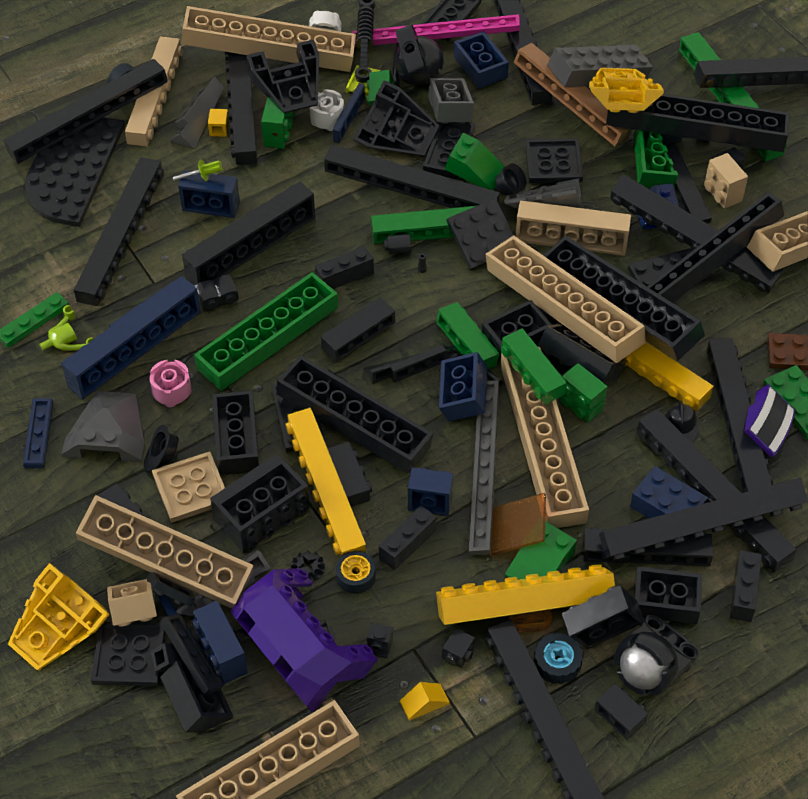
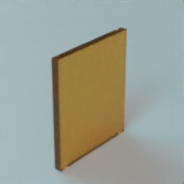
(518, 524)

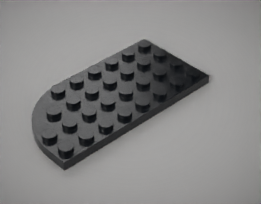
(69, 172)

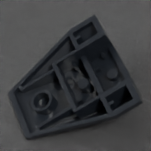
(396, 124)

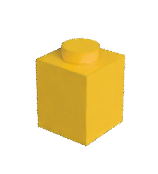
(218, 122)

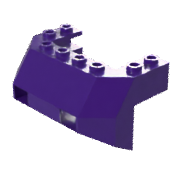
(295, 639)

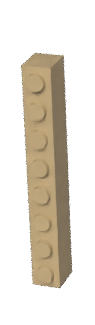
(149, 106)

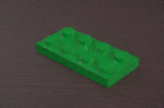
(793, 388)

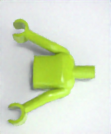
(63, 334)

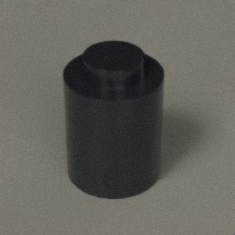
(397, 244)

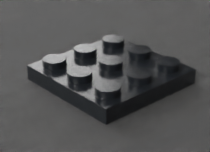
(553, 160)
(479, 231)
(125, 654)

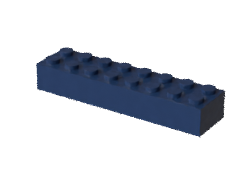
(131, 337)

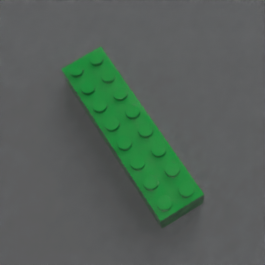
(266, 331)

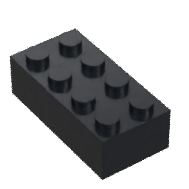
(574, 350)
(235, 432)

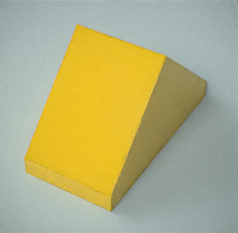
(423, 699)

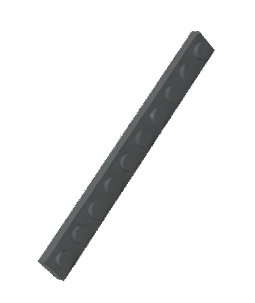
(484, 474)

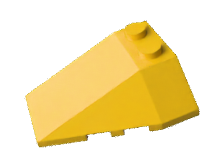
(624, 89)
(55, 618)

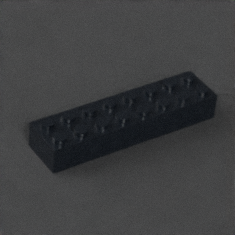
(250, 235)
(354, 414)

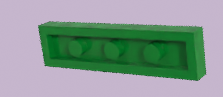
(32, 319)

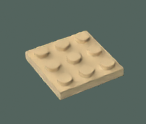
(188, 486)

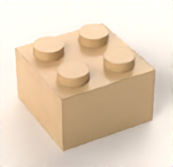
(725, 180)
(131, 602)

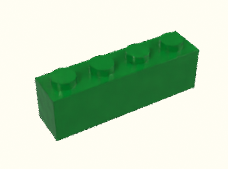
(465, 334)
(533, 366)

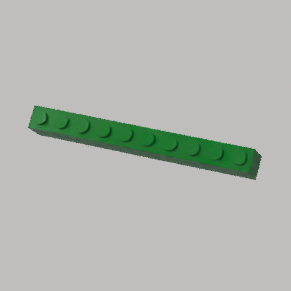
(696, 49)

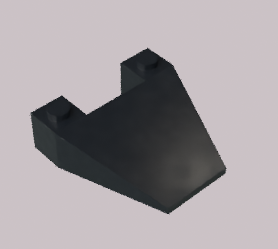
(292, 85)

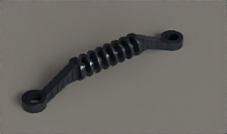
(364, 37)

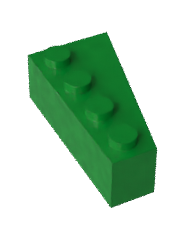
(652, 160)

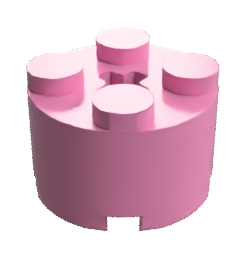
(170, 382)

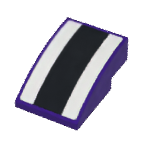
(769, 420)

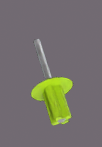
(204, 170)

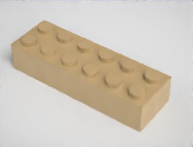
(590, 228)
(782, 242)

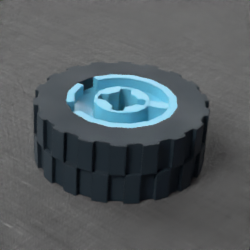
(563, 668)

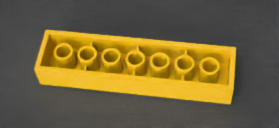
(522, 595)

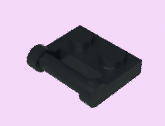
(165, 587)

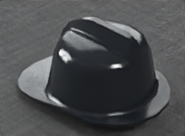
(510, 179)
(684, 419)
(161, 449)

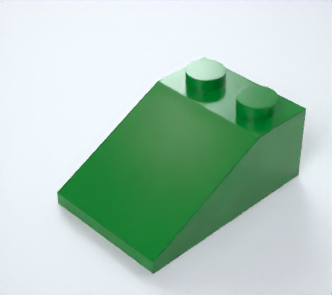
(474, 162)
(543, 556)

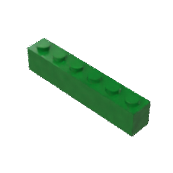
(418, 224)

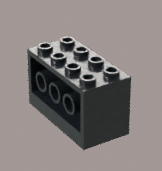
(260, 503)

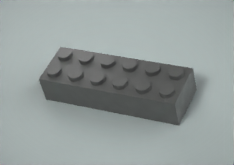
(580, 64)

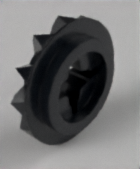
(317, 564)

